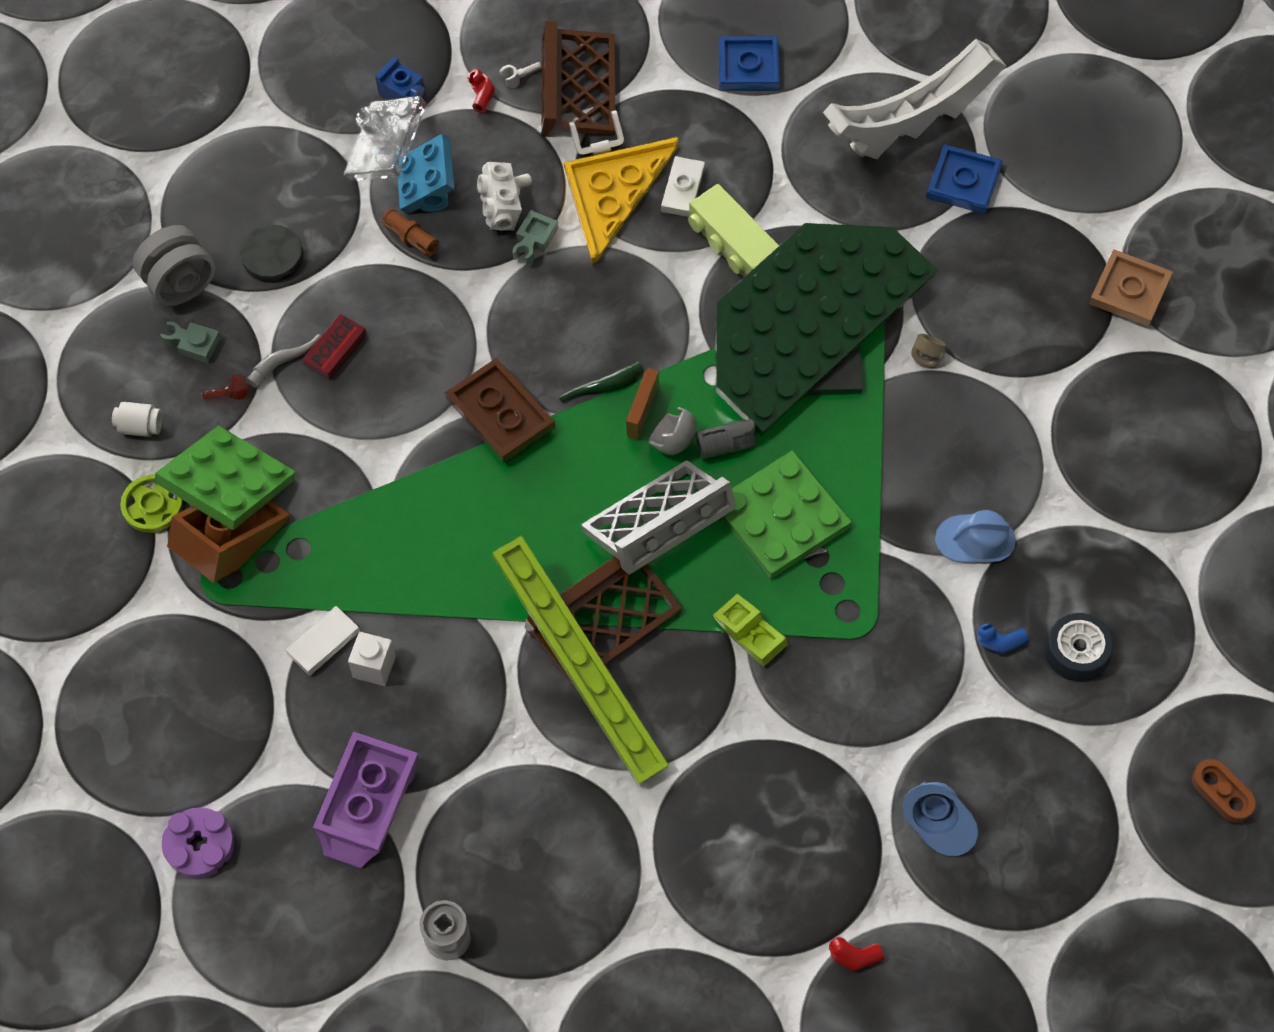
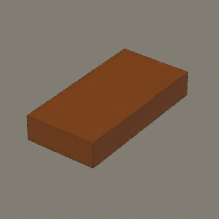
(642, 403)

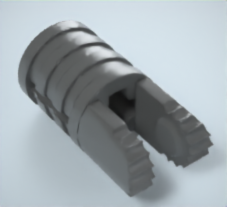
(725, 438)

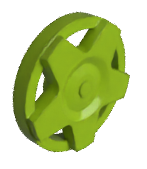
(149, 505)

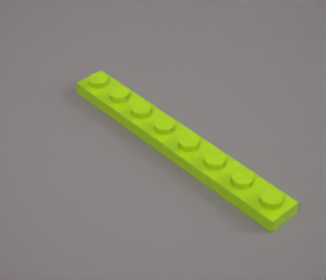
(580, 660)

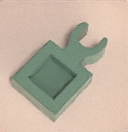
(534, 233)
(195, 342)

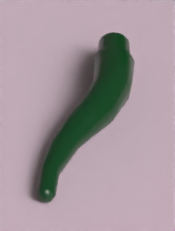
(613, 381)

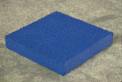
(749, 63)
(964, 179)

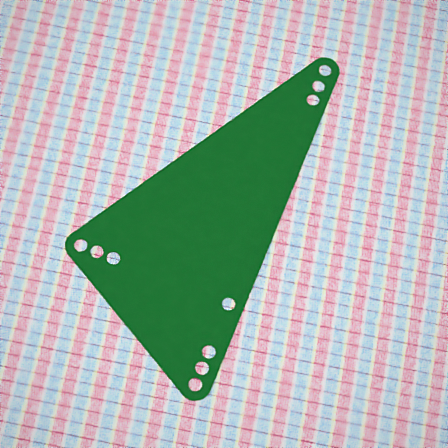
(432, 534)

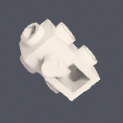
(501, 195)

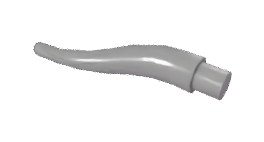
(270, 362)

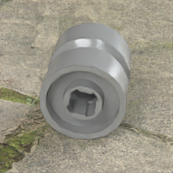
(445, 930)

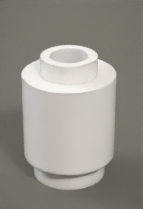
(137, 419)

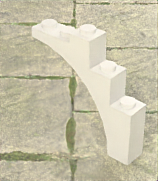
(946, 92)

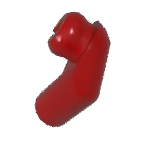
(483, 88)
(853, 957)

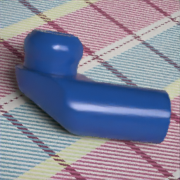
(1000, 643)

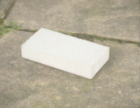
(322, 640)

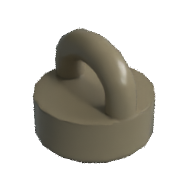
(929, 346)

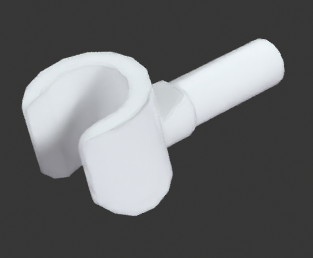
(513, 76)

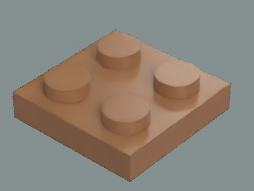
(1131, 288)

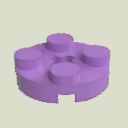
(184, 828)

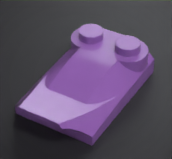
(363, 799)

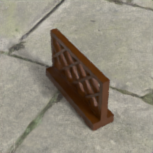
(553, 74)
(592, 587)

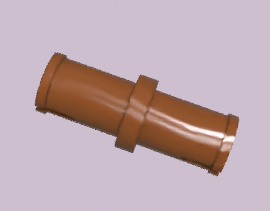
(410, 232)

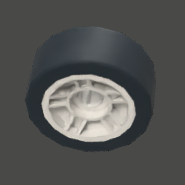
(1087, 633)

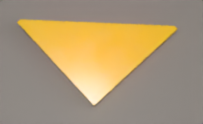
(611, 187)

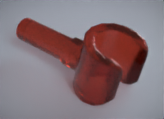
(237, 389)

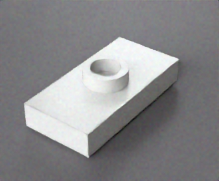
(682, 186)

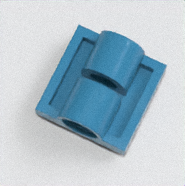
(427, 177)

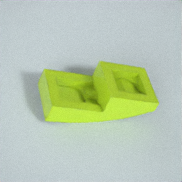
(749, 630)

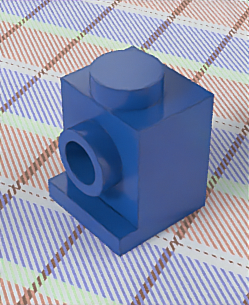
(398, 81)

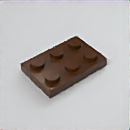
(500, 410)

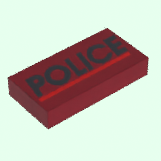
(334, 346)

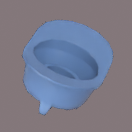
(975, 537)
(940, 818)

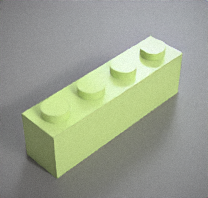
(730, 230)

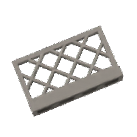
(664, 527)

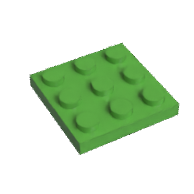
(225, 477)
(784, 515)

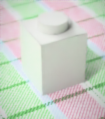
(372, 658)

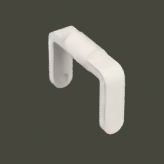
(602, 146)

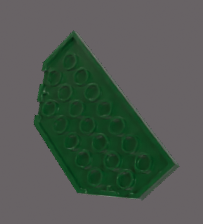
(808, 312)

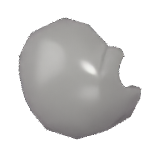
(674, 433)

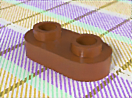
(1225, 790)

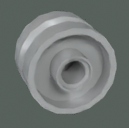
(173, 265)

